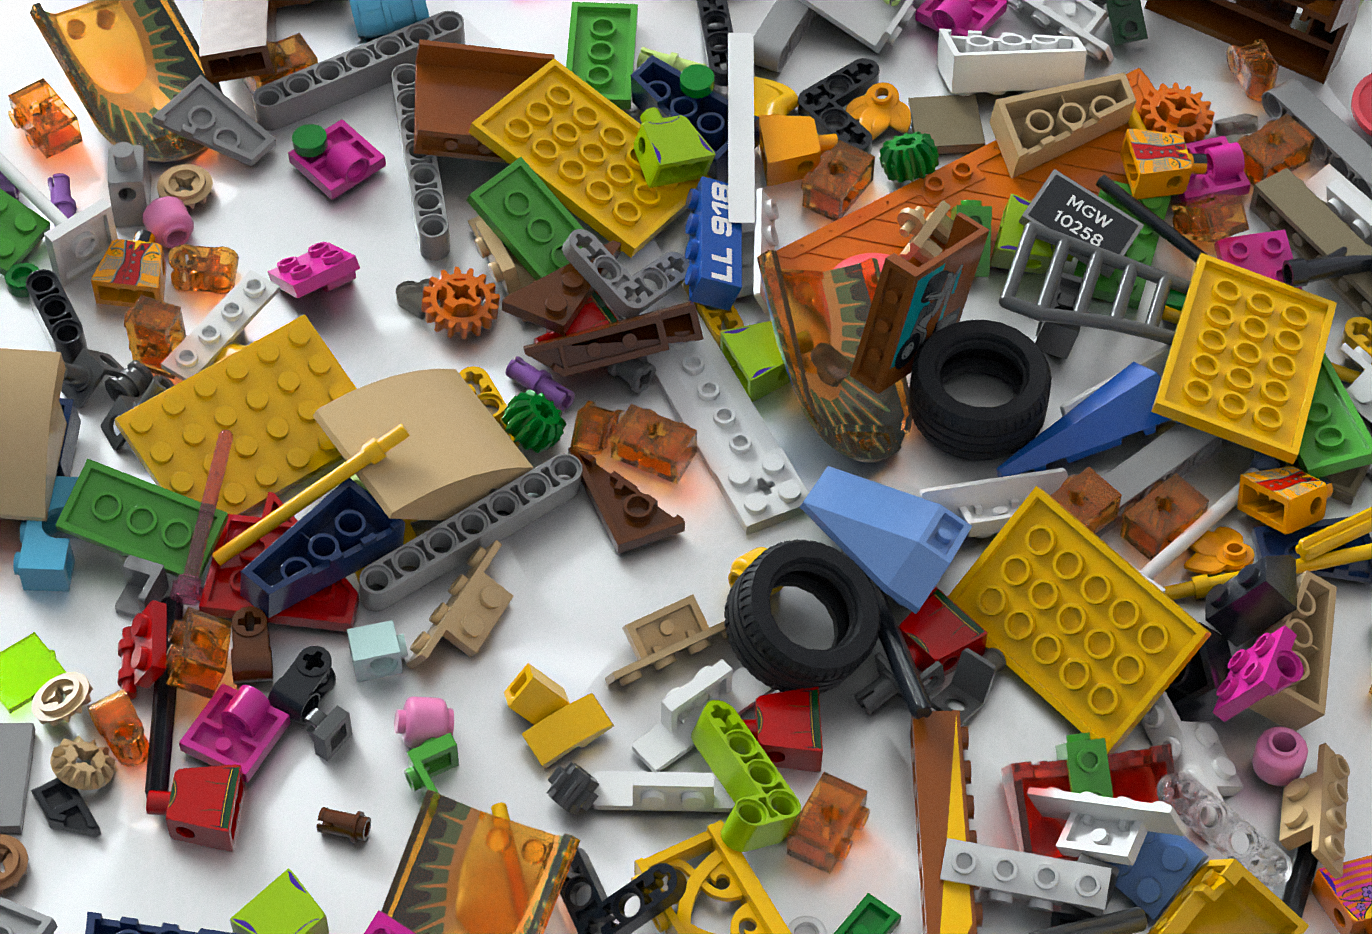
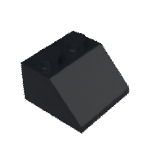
(1253, 598)
(1196, 685)

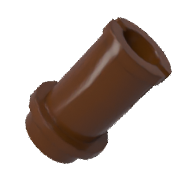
(344, 824)

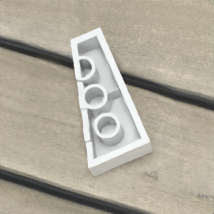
(1008, 62)

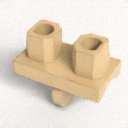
(914, 223)

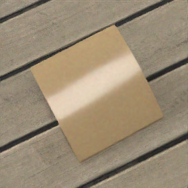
(29, 431)
(452, 447)

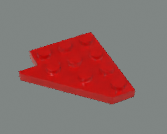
(328, 609)

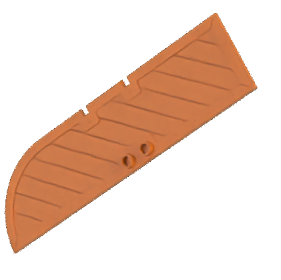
(975, 176)

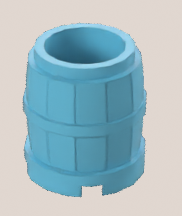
(383, 17)

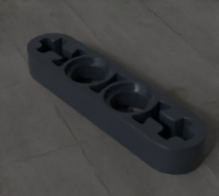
(715, 36)

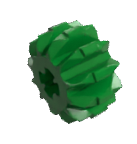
(909, 157)
(533, 421)

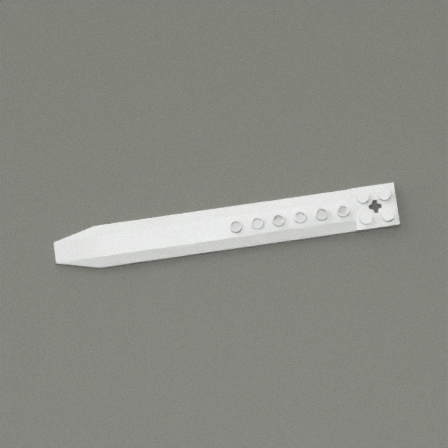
(728, 426)

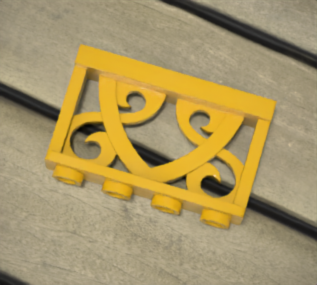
(721, 863)

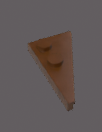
(555, 298)
(625, 512)

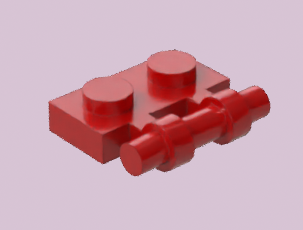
(143, 649)

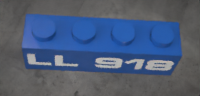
(712, 246)

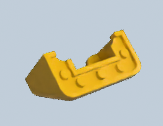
(1227, 900)

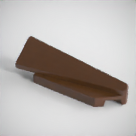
(618, 340)

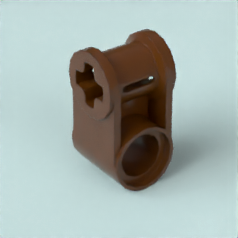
(251, 647)

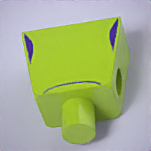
(671, 149)
(1009, 237)
(755, 358)
(281, 909)

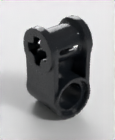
(304, 684)

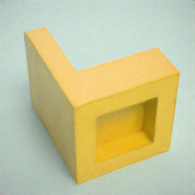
(535, 695)

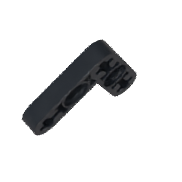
(832, 104)
(607, 909)

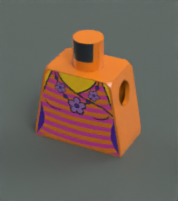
(1347, 898)

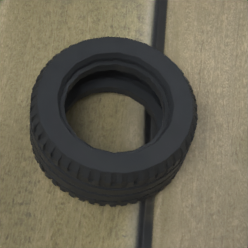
(988, 349)
(835, 583)

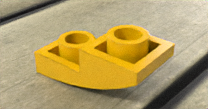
(567, 729)

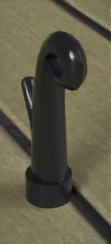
(1301, 272)

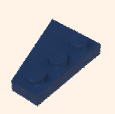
(1272, 542)

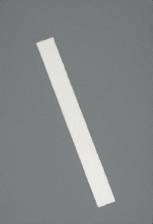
(741, 128)

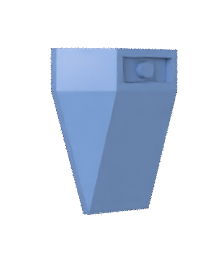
(887, 533)

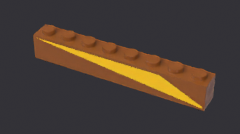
(940, 814)

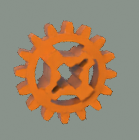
(1177, 112)
(460, 303)

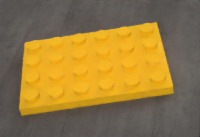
(582, 154)
(1245, 358)
(266, 402)
(1077, 620)

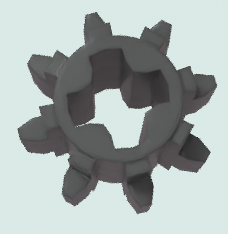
(573, 788)

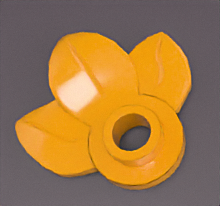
(880, 113)
(1219, 552)

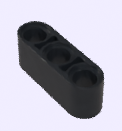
(55, 314)

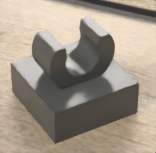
(329, 731)

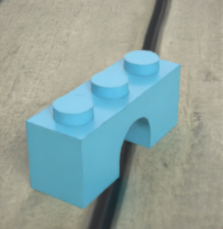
(44, 560)

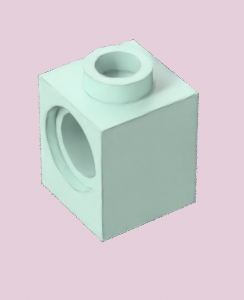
(376, 650)

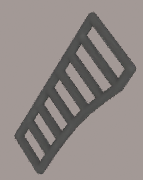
(1079, 315)

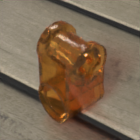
(1253, 68)
(206, 270)
(594, 428)
(121, 728)

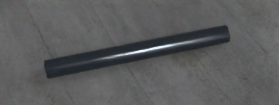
(1149, 218)

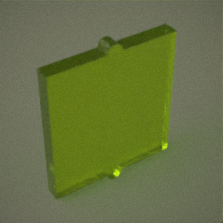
(25, 670)

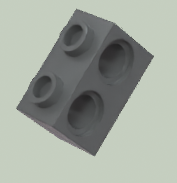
(1055, 337)

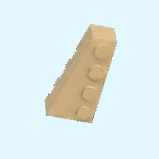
(1058, 119)

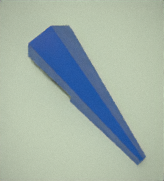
(1095, 424)

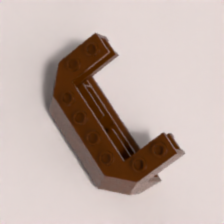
(1299, 42)

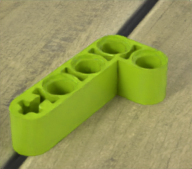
(762, 798)

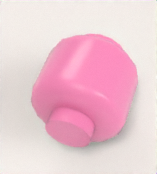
(168, 221)
(423, 719)
(1279, 756)

